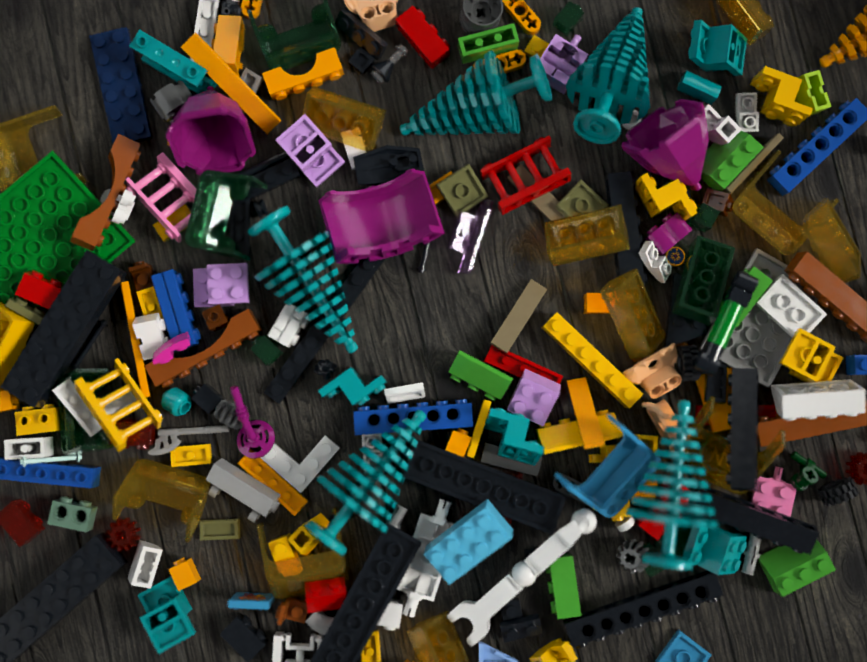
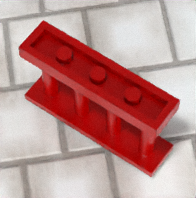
(526, 194)

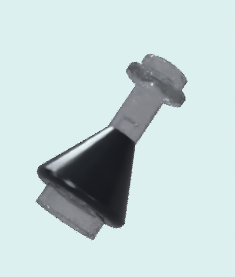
(382, 71)

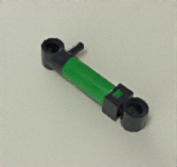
(735, 301)

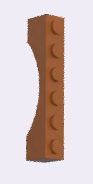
(89, 228)
(239, 328)

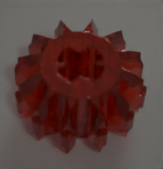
(856, 468)
(117, 539)

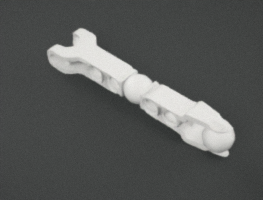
(522, 575)

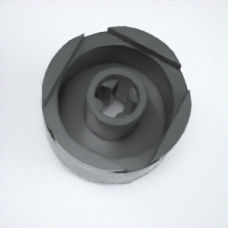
(170, 100)

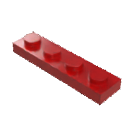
(516, 364)

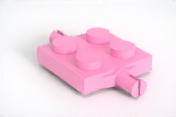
(775, 493)

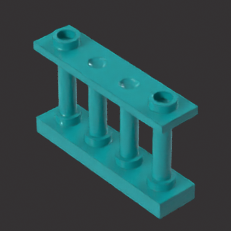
(171, 63)

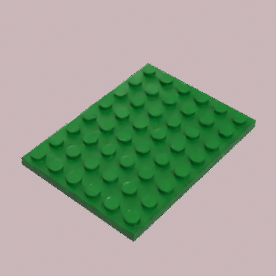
(38, 223)

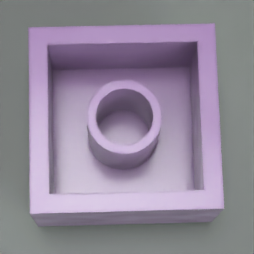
(534, 397)

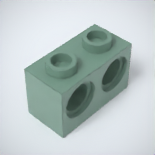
(72, 519)

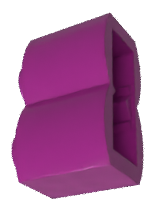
(669, 233)

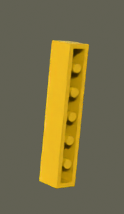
(592, 360)

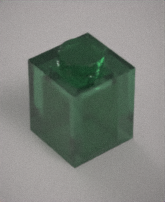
(568, 18)
(704, 218)
(266, 349)

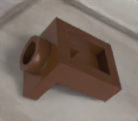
(719, 200)
(141, 275)
(215, 318)

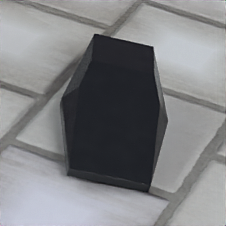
(386, 164)

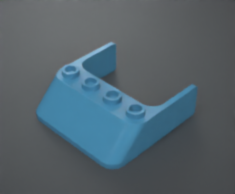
(617, 476)

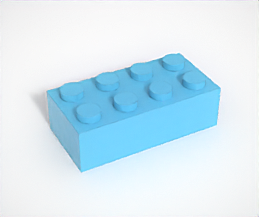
(468, 541)

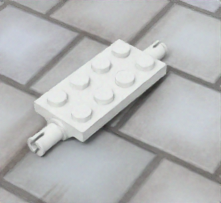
(421, 577)

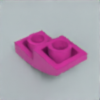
(166, 351)

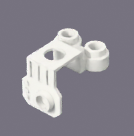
(124, 208)

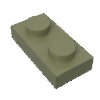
(20, 306)

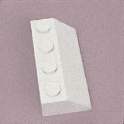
(818, 399)

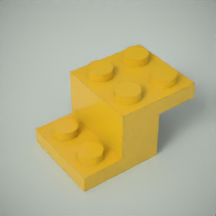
(781, 96)
(668, 196)
(810, 358)

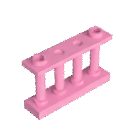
(177, 180)

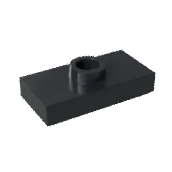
(716, 385)

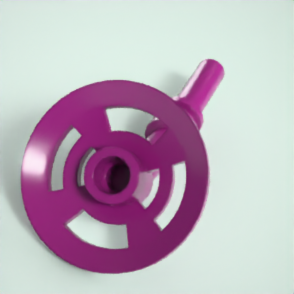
(252, 434)

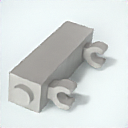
(244, 488)

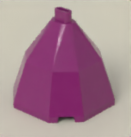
(210, 134)
(672, 142)

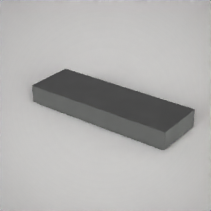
(490, 457)

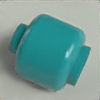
(176, 401)

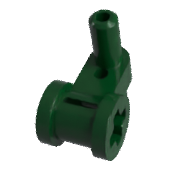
(808, 473)

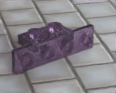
(468, 235)

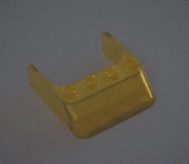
(16, 148)
(766, 218)
(715, 449)
(288, 576)

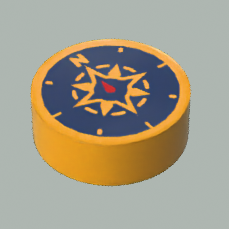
(675, 256)

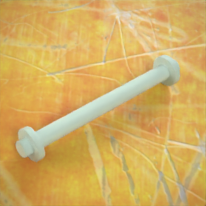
(24, 461)

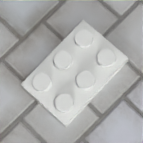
(790, 306)

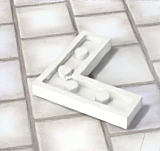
(74, 403)
(301, 474)

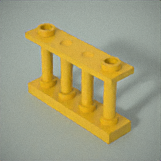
(108, 421)

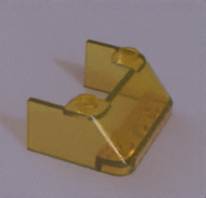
(164, 486)

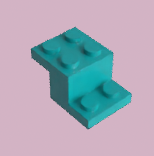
(717, 47)
(353, 387)
(513, 431)
(715, 549)
(166, 615)

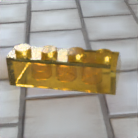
(748, 18)
(338, 113)
(586, 235)
(832, 241)
(633, 314)
(437, 640)

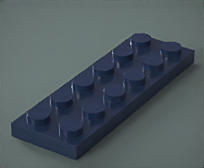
(120, 85)

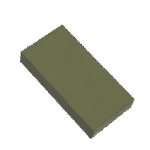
(219, 529)

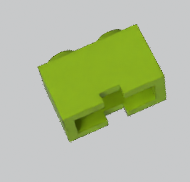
(812, 93)

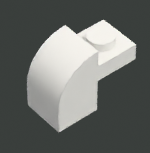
(720, 129)

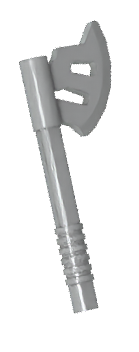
(174, 432)

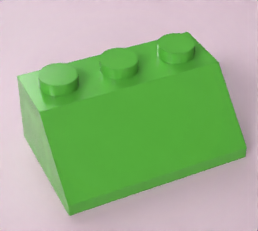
(728, 160)
(479, 376)
(791, 571)

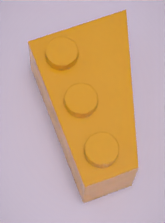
(229, 40)

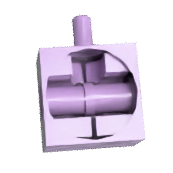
(561, 60)

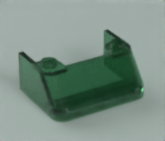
(298, 44)
(212, 210)
(73, 436)

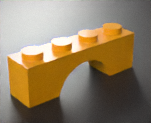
(282, 84)

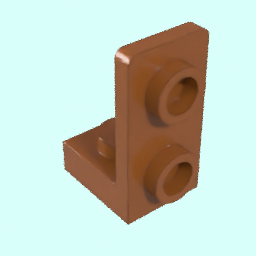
(293, 610)

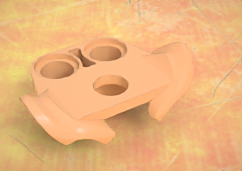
(374, 13)
(660, 377)
(660, 415)

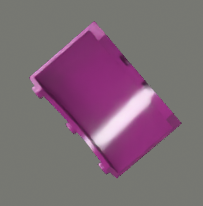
(381, 218)

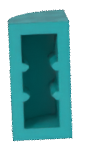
(699, 87)

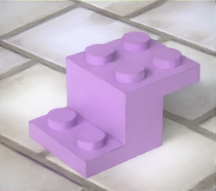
(310, 150)
(221, 285)

